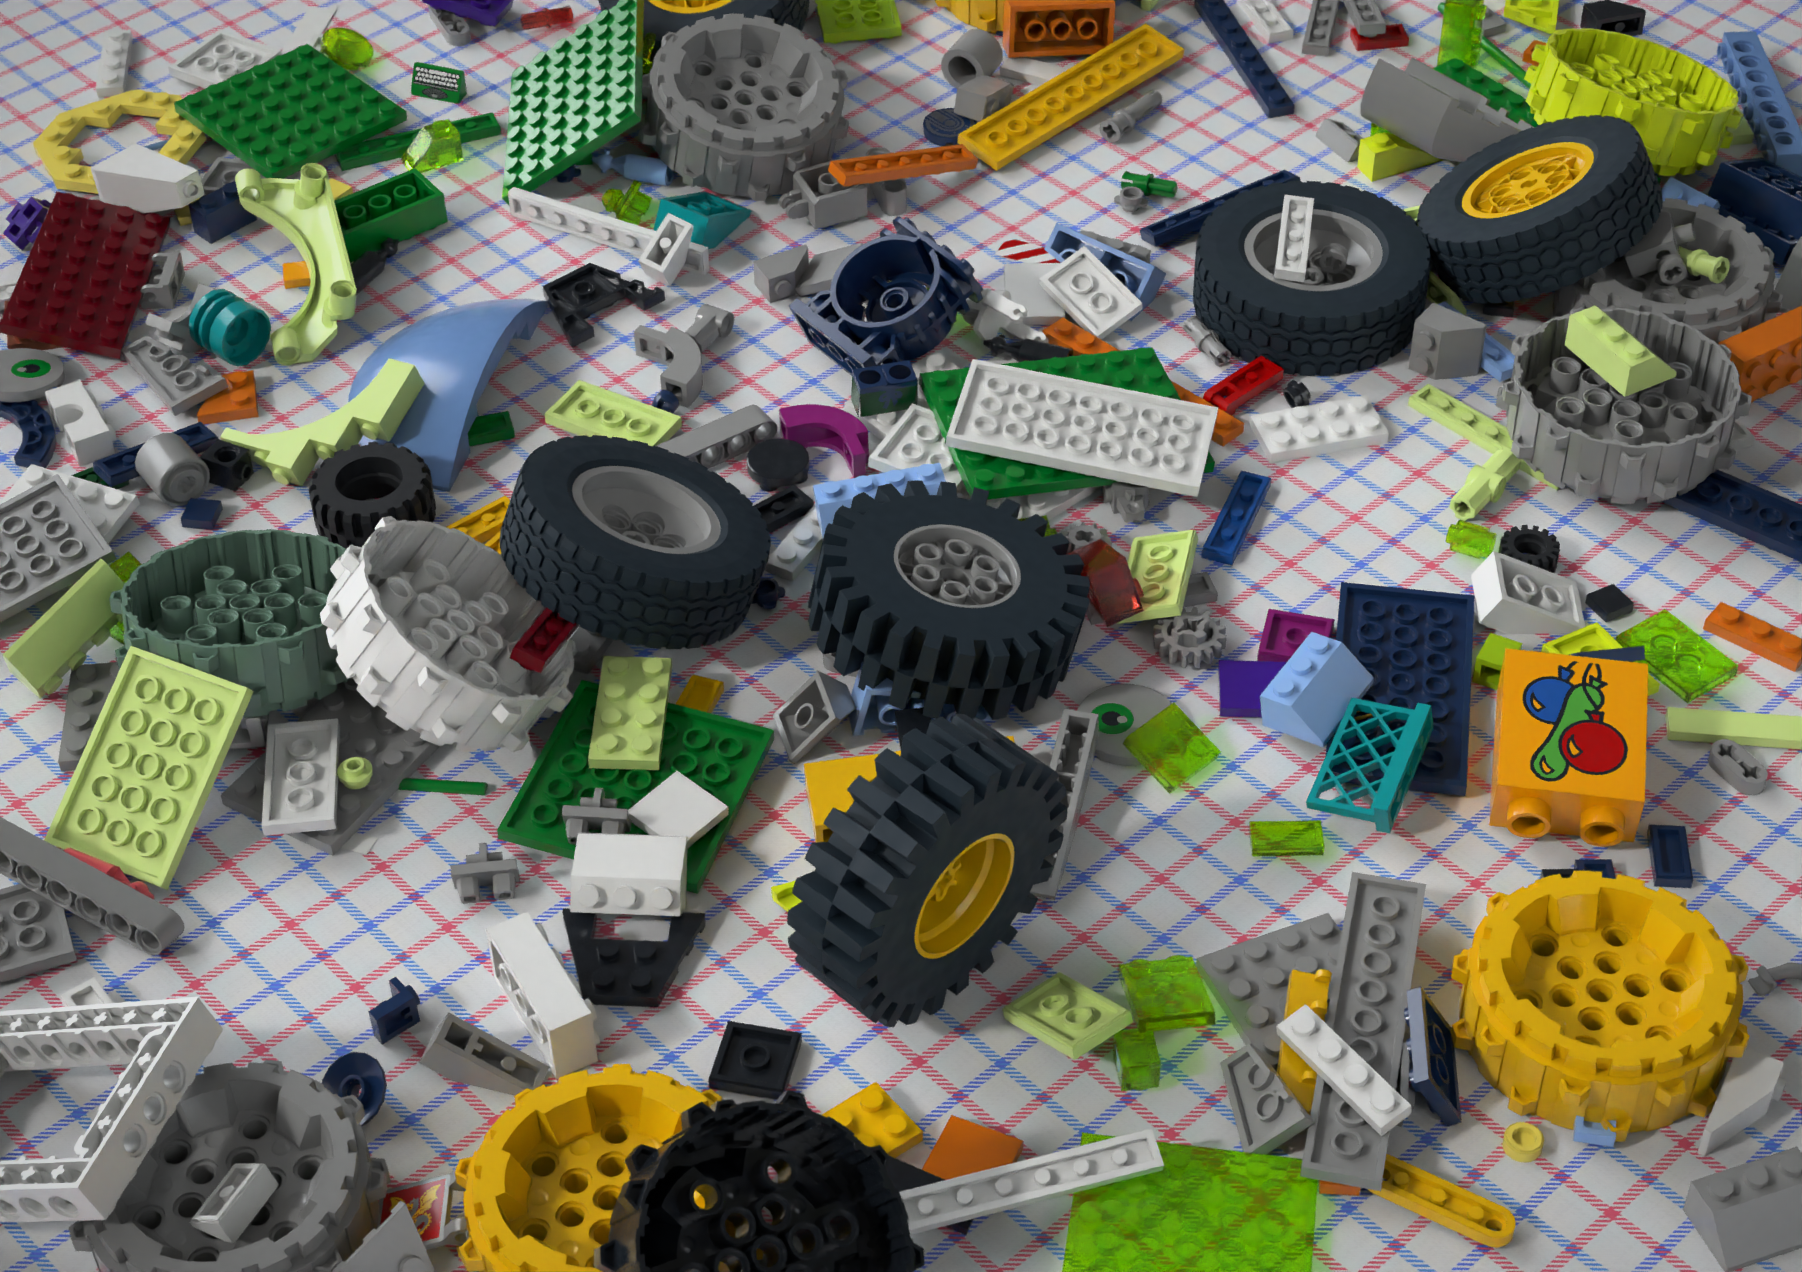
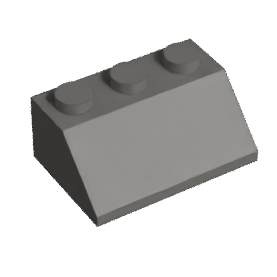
(1749, 1210)

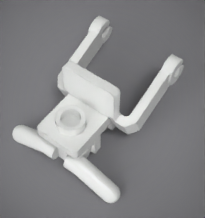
(999, 312)

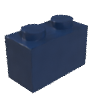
(219, 214)

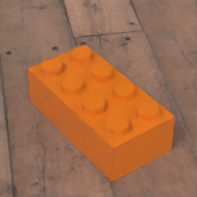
(1057, 27)
(1768, 354)

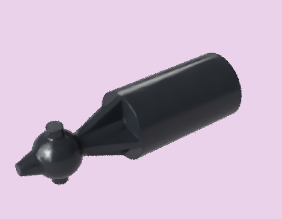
(372, 263)
(1026, 350)

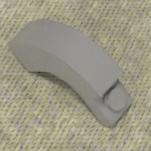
(176, 332)
(681, 356)

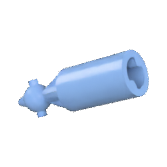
(637, 168)

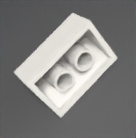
(629, 874)

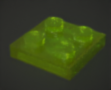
(1171, 747)

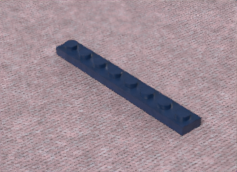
(1245, 58)

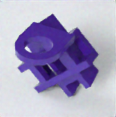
(24, 221)

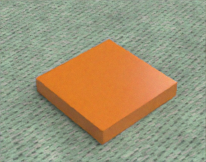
(970, 1149)

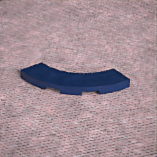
(37, 431)

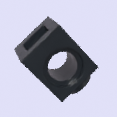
(228, 464)

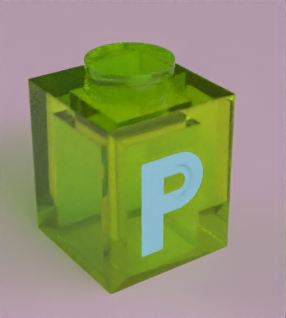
(1136, 1060)

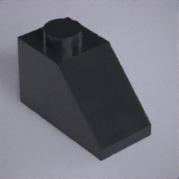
(1614, 17)

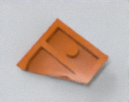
(232, 403)

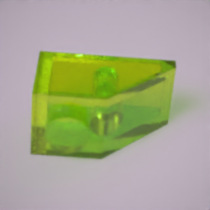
(434, 147)

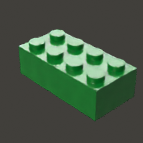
(389, 209)

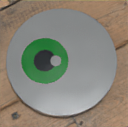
(28, 374)
(1121, 712)

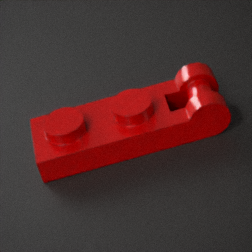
(1244, 384)

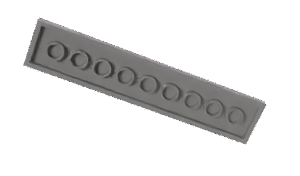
(1368, 1014)

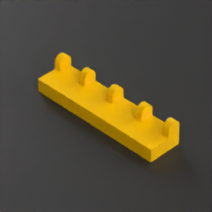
(1293, 1070)

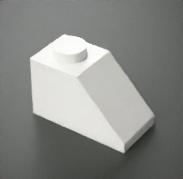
(667, 250)

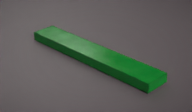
(395, 145)

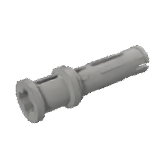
(1125, 119)

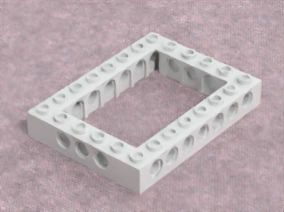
(164, 1051)

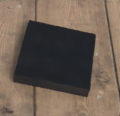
(755, 1060)

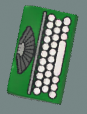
(438, 83)

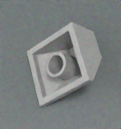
(812, 714)

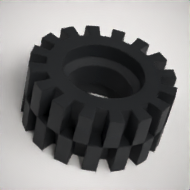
(1531, 541)

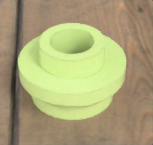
(355, 772)

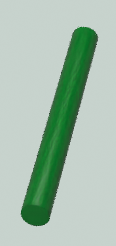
(444, 786)

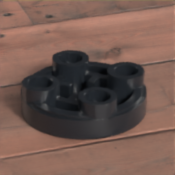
(778, 463)

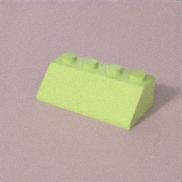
(66, 632)

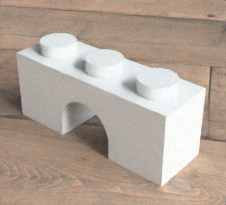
(83, 422)

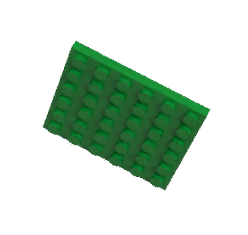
(290, 112)
(703, 746)

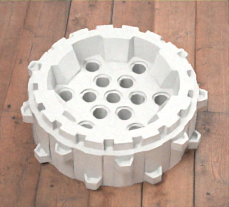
(430, 634)

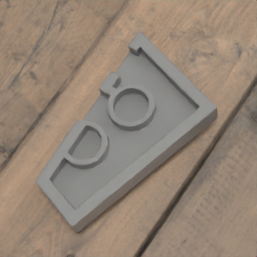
(1261, 1102)

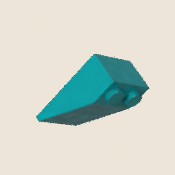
(709, 214)

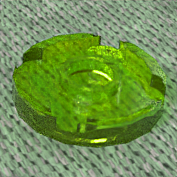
(347, 48)

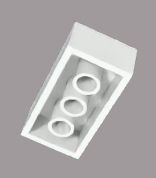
(543, 994)

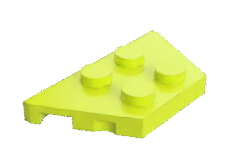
(1534, 13)

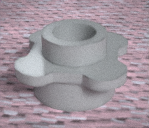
(1131, 199)

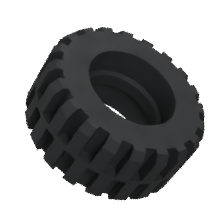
(365, 473)

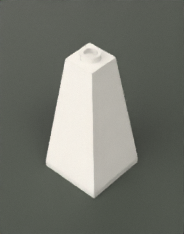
(146, 181)

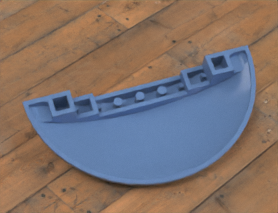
(455, 359)

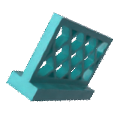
(1398, 774)

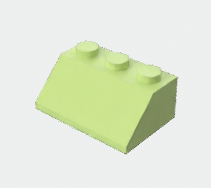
(1614, 352)

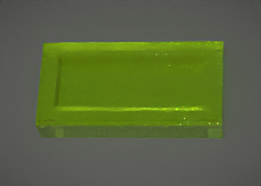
(1286, 838)

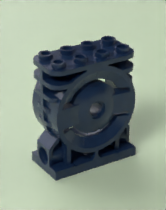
(900, 311)

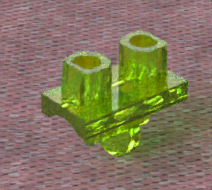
(628, 206)

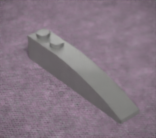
(1073, 763)

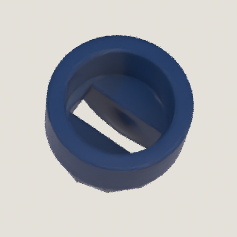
(671, 401)

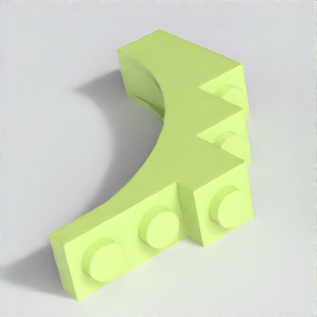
(371, 413)

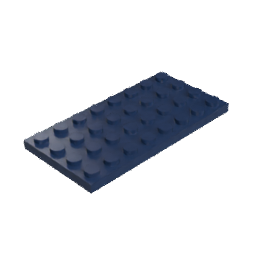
(1417, 653)

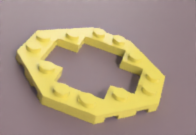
(63, 161)

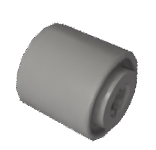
(971, 56)
(172, 469)

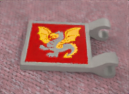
(430, 1209)

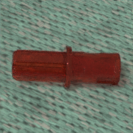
(546, 17)

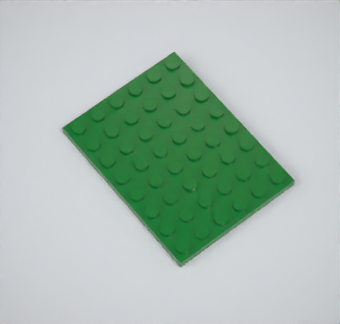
(575, 97)
(1004, 477)

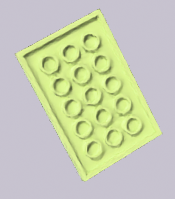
(149, 766)

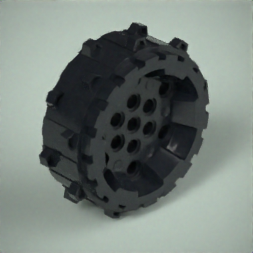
(726, 1157)

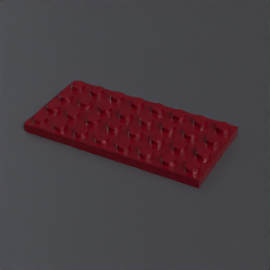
(85, 275)

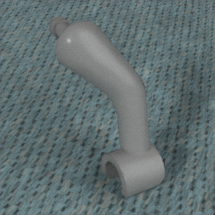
(1767, 978)

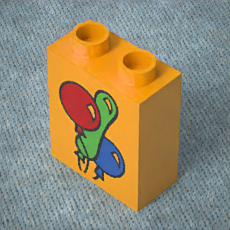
(1569, 747)

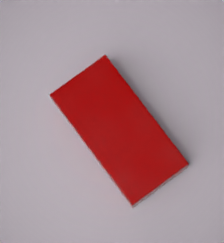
(1393, 37)

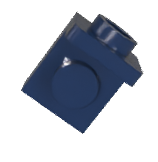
(396, 1013)

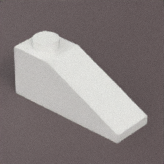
(1743, 1098)

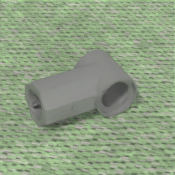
(710, 324)

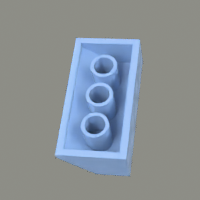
(834, 494)

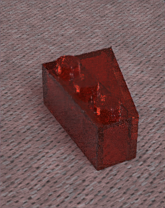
(1112, 588)

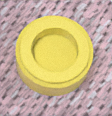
(1523, 1142)

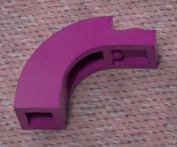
(828, 428)

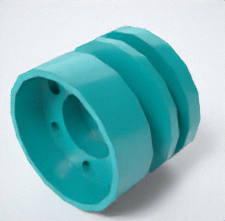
(229, 327)

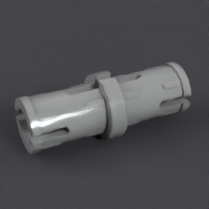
(1207, 341)

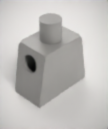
(1659, 241)

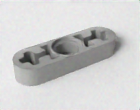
(449, 25)

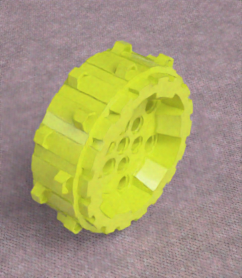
(1665, 95)

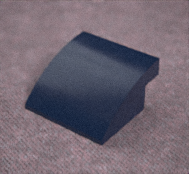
(1763, 200)

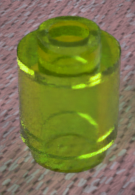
(1471, 539)

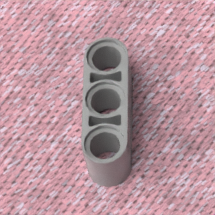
(889, 194)

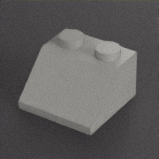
(1446, 344)

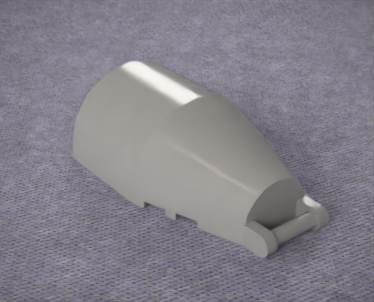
(1434, 111)

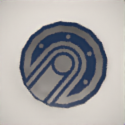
(944, 126)

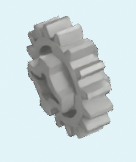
(1190, 638)

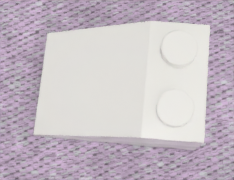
(1525, 598)

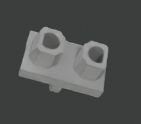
(595, 814)
(485, 870)

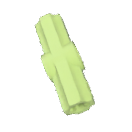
(1485, 484)

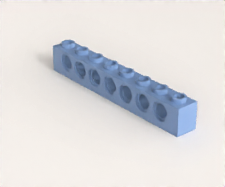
(1762, 99)

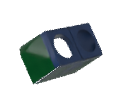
(884, 388)

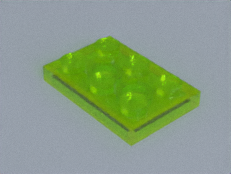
(1679, 656)
(1166, 994)

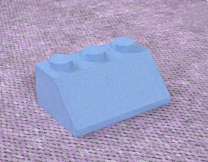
(1314, 690)

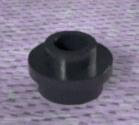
(1296, 394)

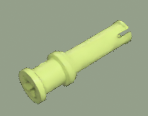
(1701, 263)

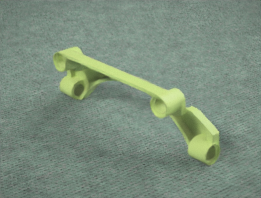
(309, 219)

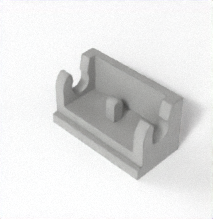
(164, 282)

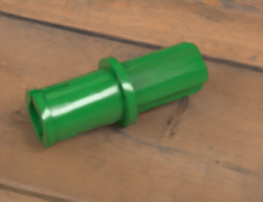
(1150, 184)

